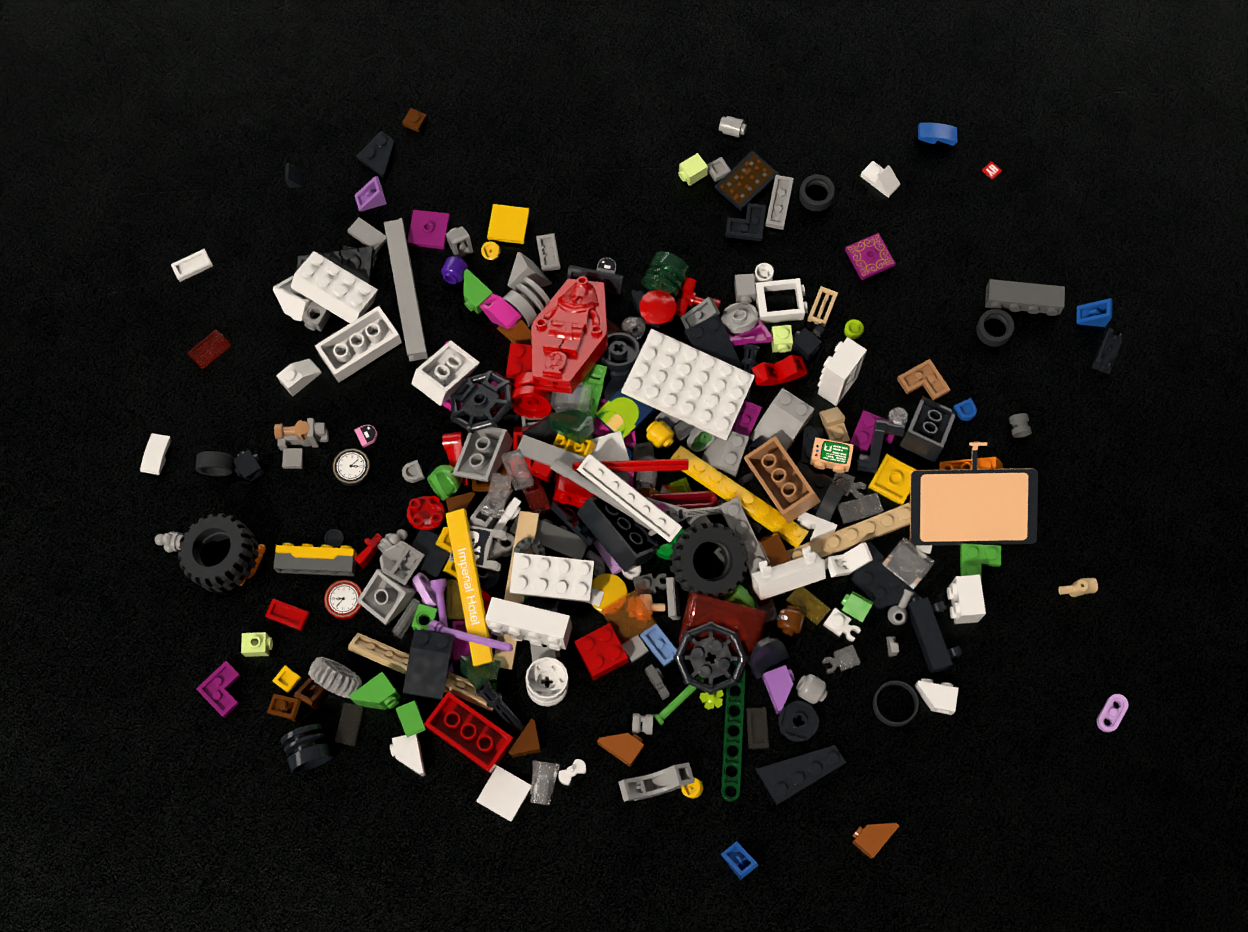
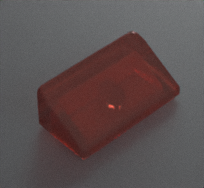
(209, 349)

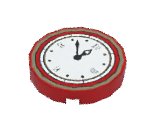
(342, 599)

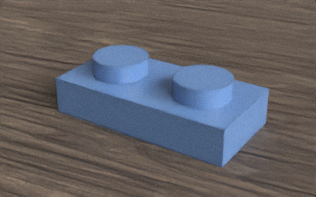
(659, 644)

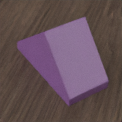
(370, 195)

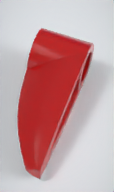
(453, 445)

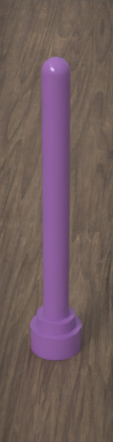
(439, 587)
(438, 627)

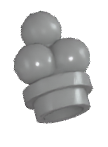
(392, 539)
(170, 541)

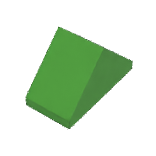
(411, 718)

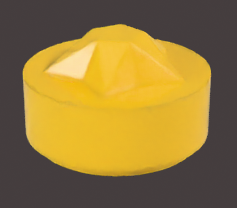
(490, 250)
(693, 790)

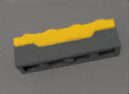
(315, 560)

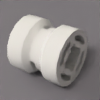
(763, 271)

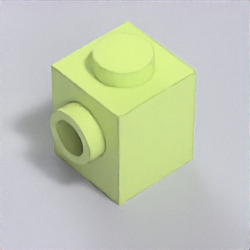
(692, 169)
(782, 338)
(256, 644)

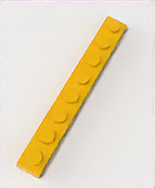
(751, 504)

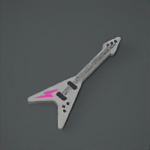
(678, 513)

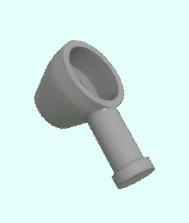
(900, 608)

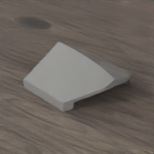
(400, 562)

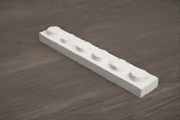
(629, 498)

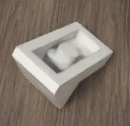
(881, 178)
(820, 526)

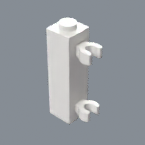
(789, 575)

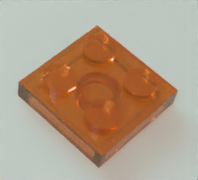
(628, 616)

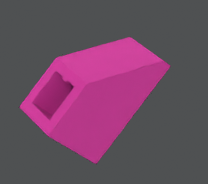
(500, 311)

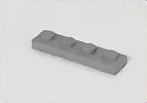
(739, 523)

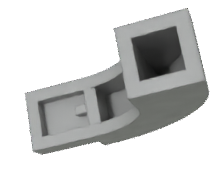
(656, 783)

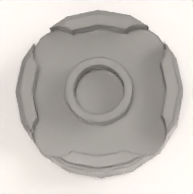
(739, 317)

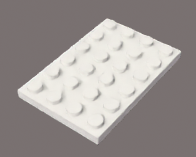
(688, 384)

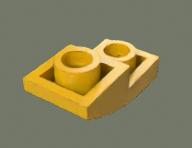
(571, 446)

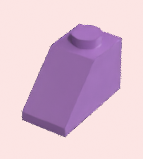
(778, 686)

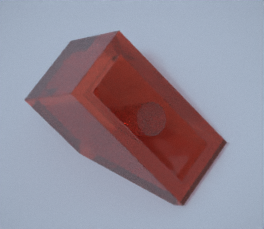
(536, 497)

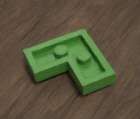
(975, 555)

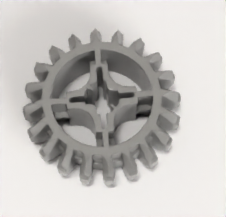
(334, 677)

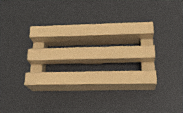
(816, 320)

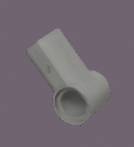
(498, 550)

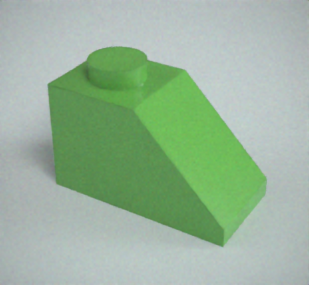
(474, 292)

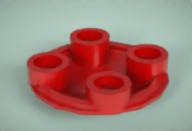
(657, 307)
(425, 512)

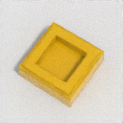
(286, 679)

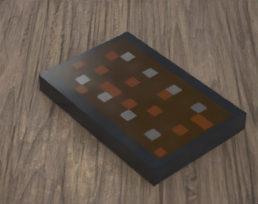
(746, 180)

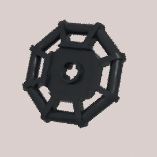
(484, 409)
(707, 668)

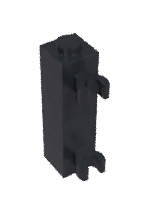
(929, 634)

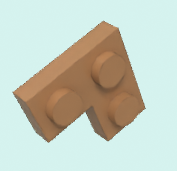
(926, 376)

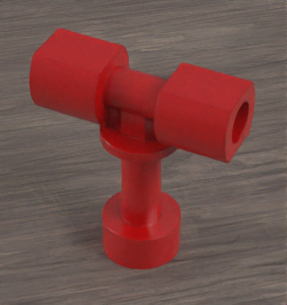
(689, 297)

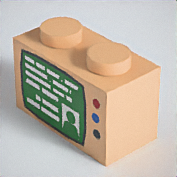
(831, 455)

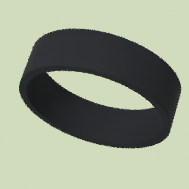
(906, 686)

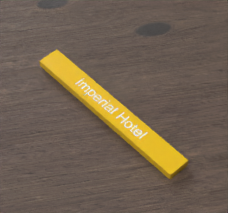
(469, 584)

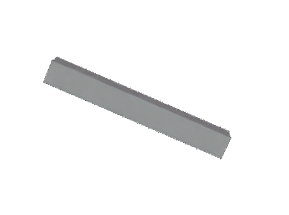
(405, 290)

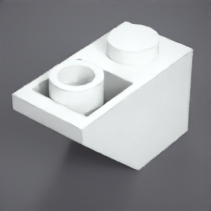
(938, 697)

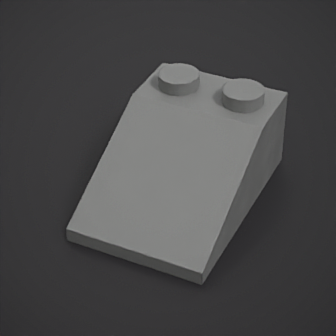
(783, 419)
(483, 453)

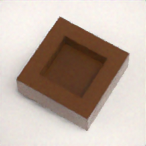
(414, 120)

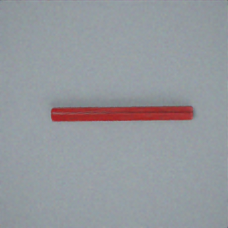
(642, 465)

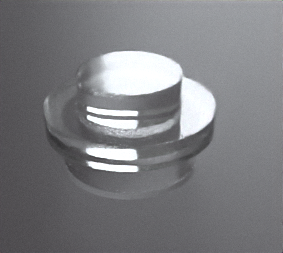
(898, 416)

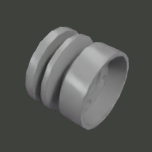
(527, 300)

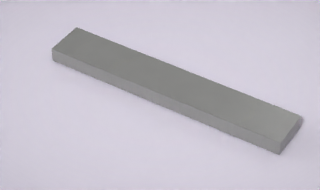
(547, 453)

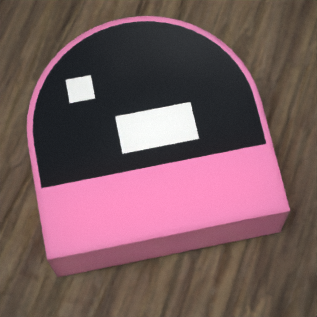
(366, 435)

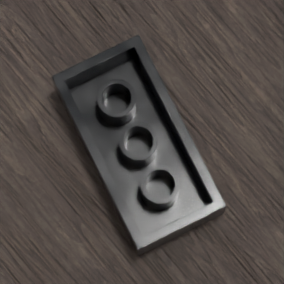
(618, 533)

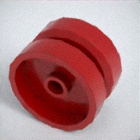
(528, 400)

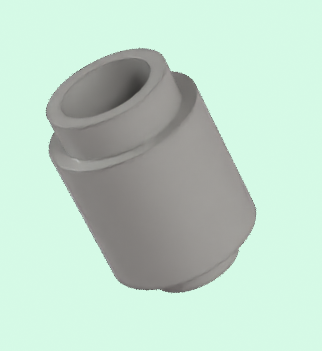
(732, 126)

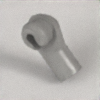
(599, 563)

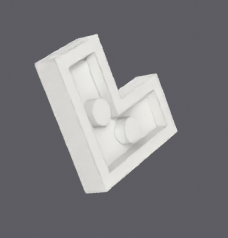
(510, 513)

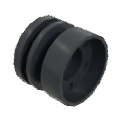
(307, 750)

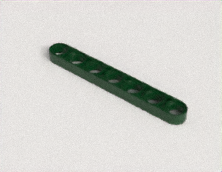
(733, 741)

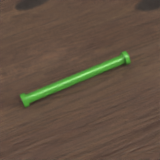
(676, 702)

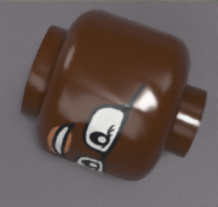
(790, 620)

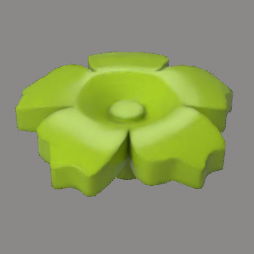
(712, 700)

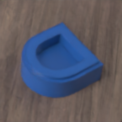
(965, 410)

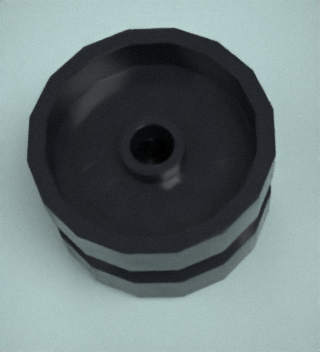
(619, 356)

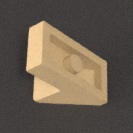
(834, 425)

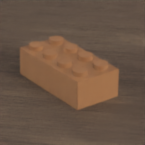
(781, 479)

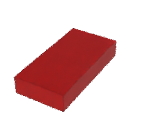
(287, 614)

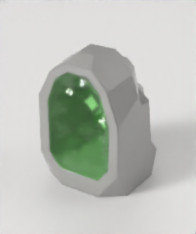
(699, 440)

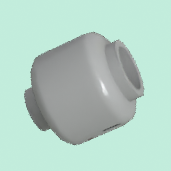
(811, 689)

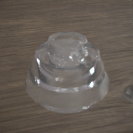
(634, 326)

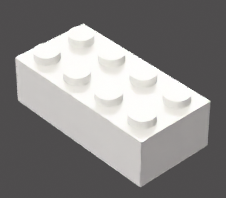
(333, 288)
(358, 344)
(841, 370)
(551, 577)
(528, 623)

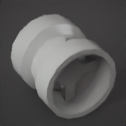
(647, 724)

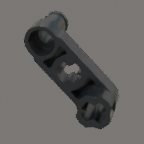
(870, 462)

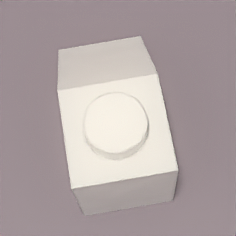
(298, 375)
(408, 751)

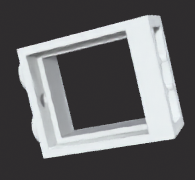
(784, 315)

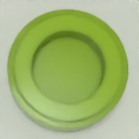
(854, 329)

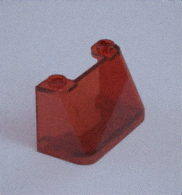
(744, 619)

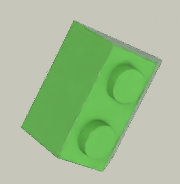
(376, 694)

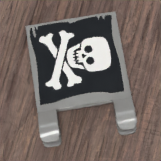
(482, 542)

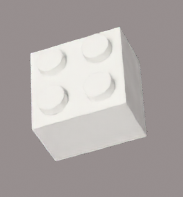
(966, 599)

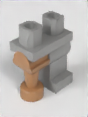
(301, 434)

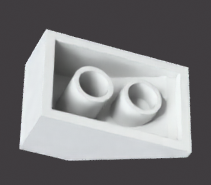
(444, 372)

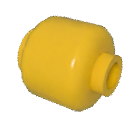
(660, 434)

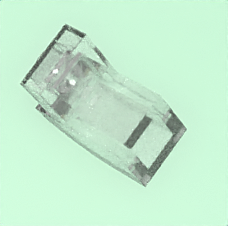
(497, 495)

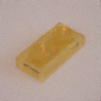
(453, 601)
(809, 604)

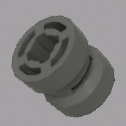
(1020, 425)

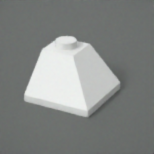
(291, 301)

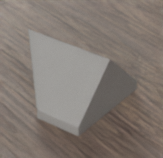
(523, 268)

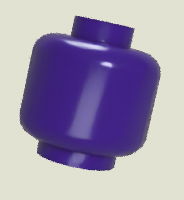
(454, 269)

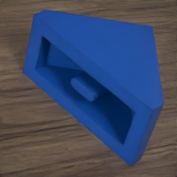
(1095, 313)
(739, 860)

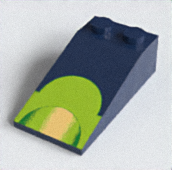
(624, 414)

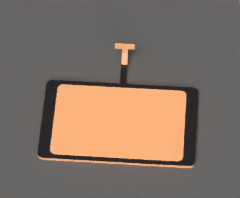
(973, 505)

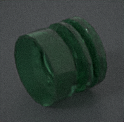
(666, 273)

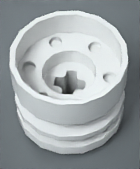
(547, 670)

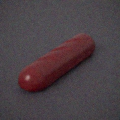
(687, 500)

